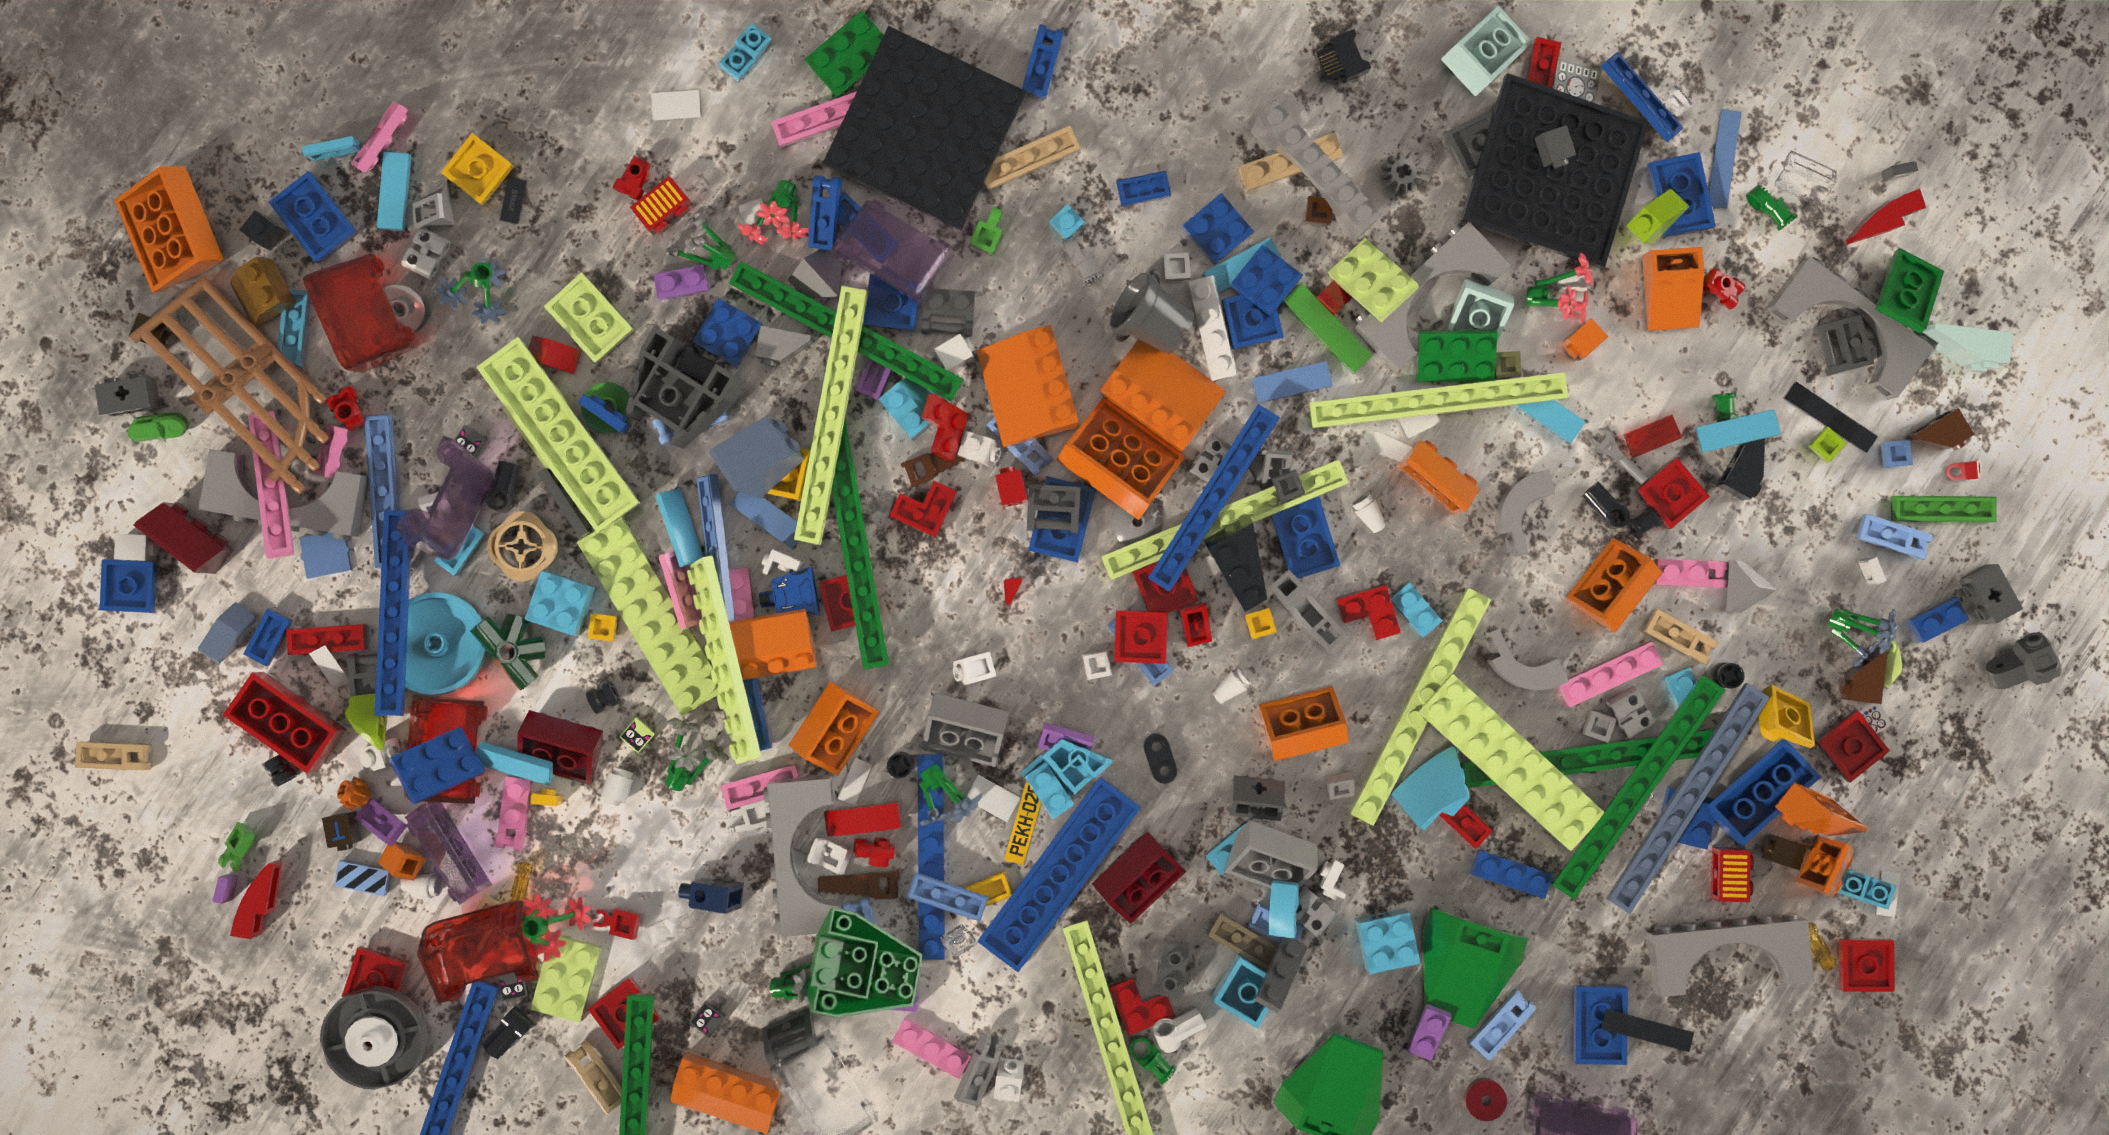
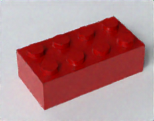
(284, 722)

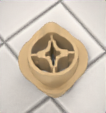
(548, 546)

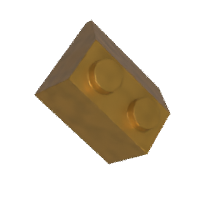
(261, 290)

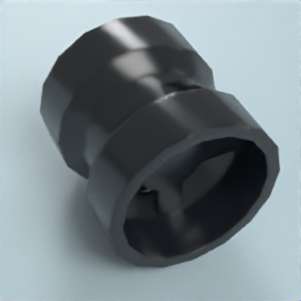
(1732, 678)
(605, 696)
(900, 764)
(280, 770)

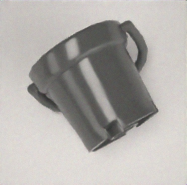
(1150, 314)

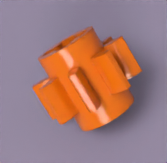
(353, 793)

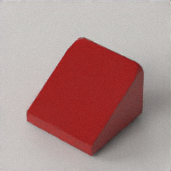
(1333, 297)
(1010, 589)

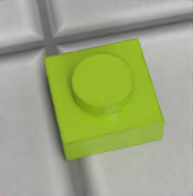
(1827, 444)

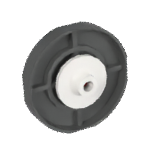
(374, 1037)

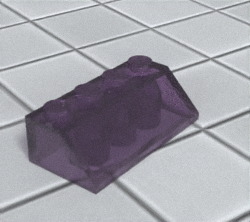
(448, 851)
(1568, 1117)

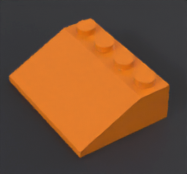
(168, 227)
(1027, 386)
(1162, 393)
(1120, 458)

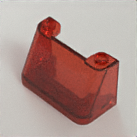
(358, 314)
(438, 715)
(477, 949)

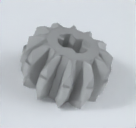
(1409, 181)

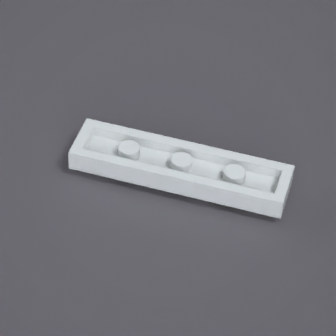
(1212, 328)

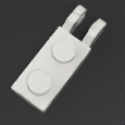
(753, 815)

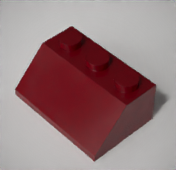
(185, 537)
(567, 744)
(1138, 877)

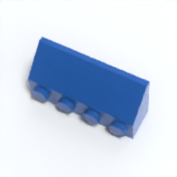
(1751, 799)

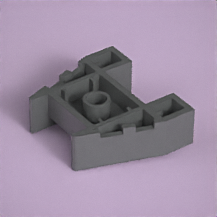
(674, 395)

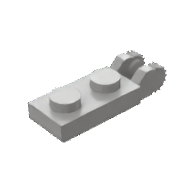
(979, 1070)

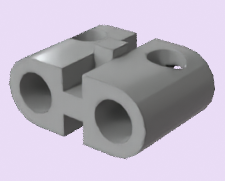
(426, 253)
(1209, 457)
(1630, 712)
(1313, 912)

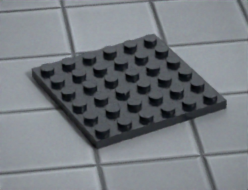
(924, 128)
(1563, 207)

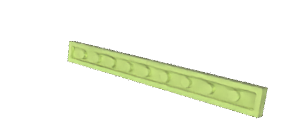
(1438, 400)
(831, 415)
(1256, 506)
(1411, 723)
(1107, 1028)

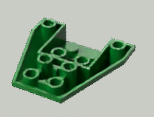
(1466, 965)
(860, 968)
(1334, 1089)

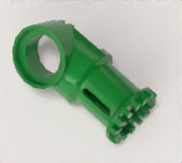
(1776, 209)
(1724, 406)
(1151, 1059)

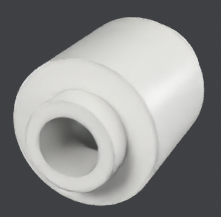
(617, 786)

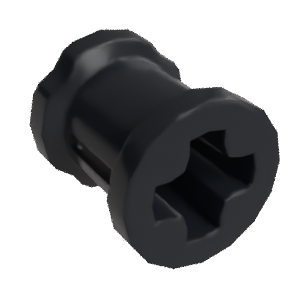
(1644, 523)

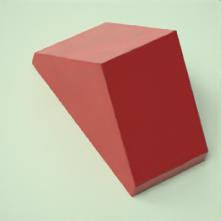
(554, 354)
(1195, 624)

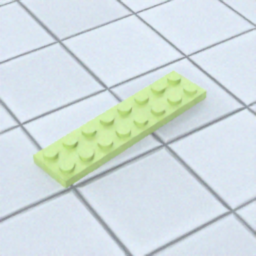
(558, 435)
(650, 615)
(723, 656)
(1511, 762)

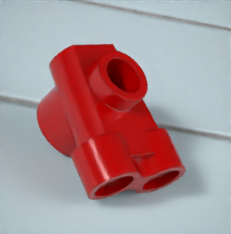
(632, 184)
(1724, 287)
(346, 408)
(878, 851)

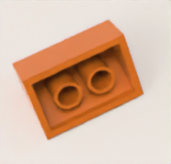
(1440, 476)
(1614, 584)
(773, 644)
(1304, 723)
(833, 728)
(1817, 813)

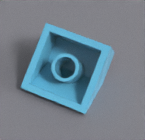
(906, 404)

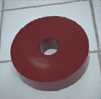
(1493, 1108)

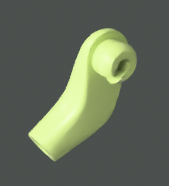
(1893, 665)

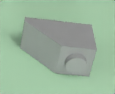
(780, 345)

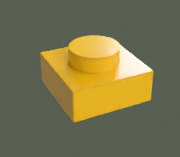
(1260, 623)
(602, 627)
(547, 797)

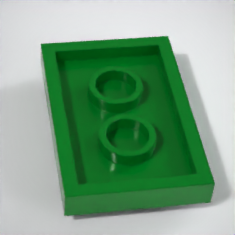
(846, 54)
(1909, 290)
(1456, 355)

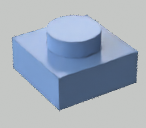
(1896, 453)

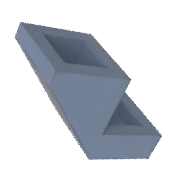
(224, 633)

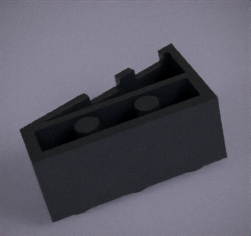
(1239, 561)

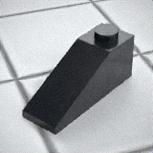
(1745, 471)

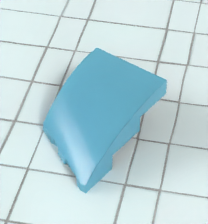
(1070, 765)
(1434, 789)

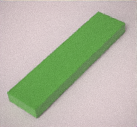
(1327, 328)
(1943, 509)

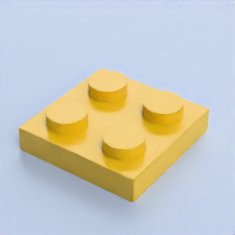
(477, 169)

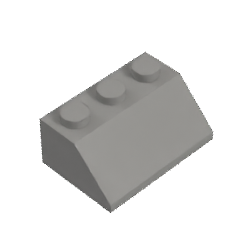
(964, 729)
(1270, 855)

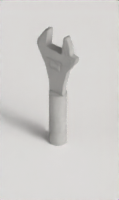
(1609, 447)

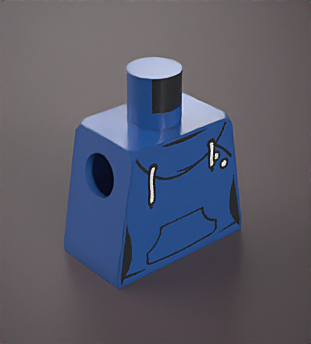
(793, 593)

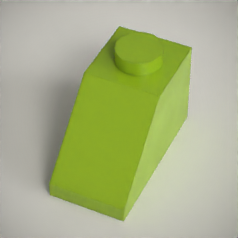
(1657, 217)
(363, 719)

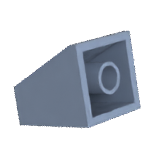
(757, 457)

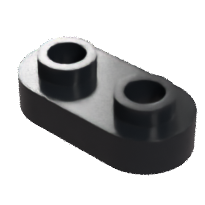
(1160, 758)

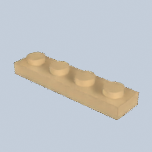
(1032, 157)
(1278, 167)

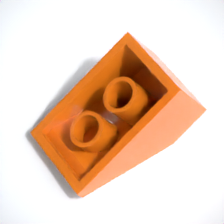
(1825, 865)

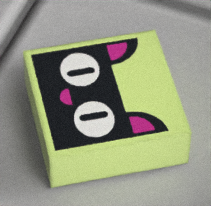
(637, 735)

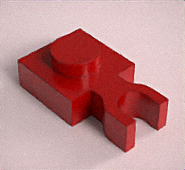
(621, 923)

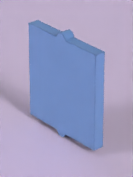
(324, 555)

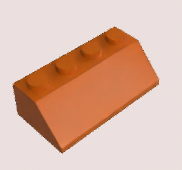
(725, 1092)

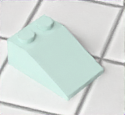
(1486, 50)
(1480, 308)
(1971, 346)

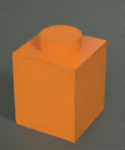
(1584, 339)
(402, 860)

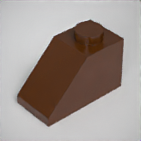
(1944, 432)
(1865, 681)

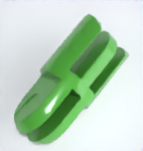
(158, 426)

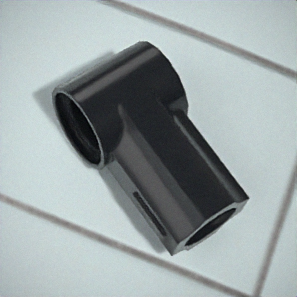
(504, 483)
(1603, 504)
(511, 1028)

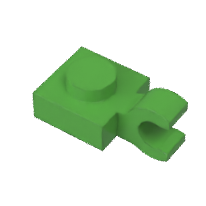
(987, 234)
(237, 844)

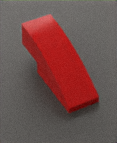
(1888, 217)
(863, 819)
(257, 901)

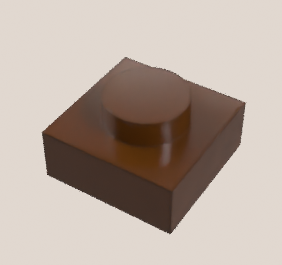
(1318, 211)

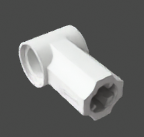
(1171, 1032)

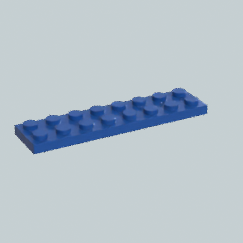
(1058, 874)

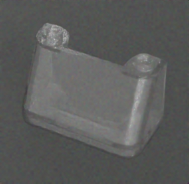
(822, 1090)

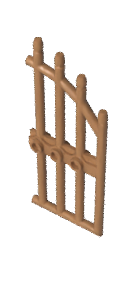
(238, 374)

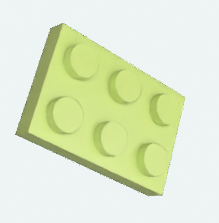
(1373, 280)
(589, 318)
(567, 980)

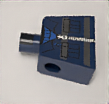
(713, 895)

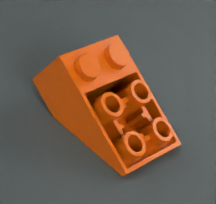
(1673, 288)

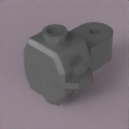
(2031, 659)

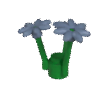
(480, 276)
(1845, 619)
(935, 779)

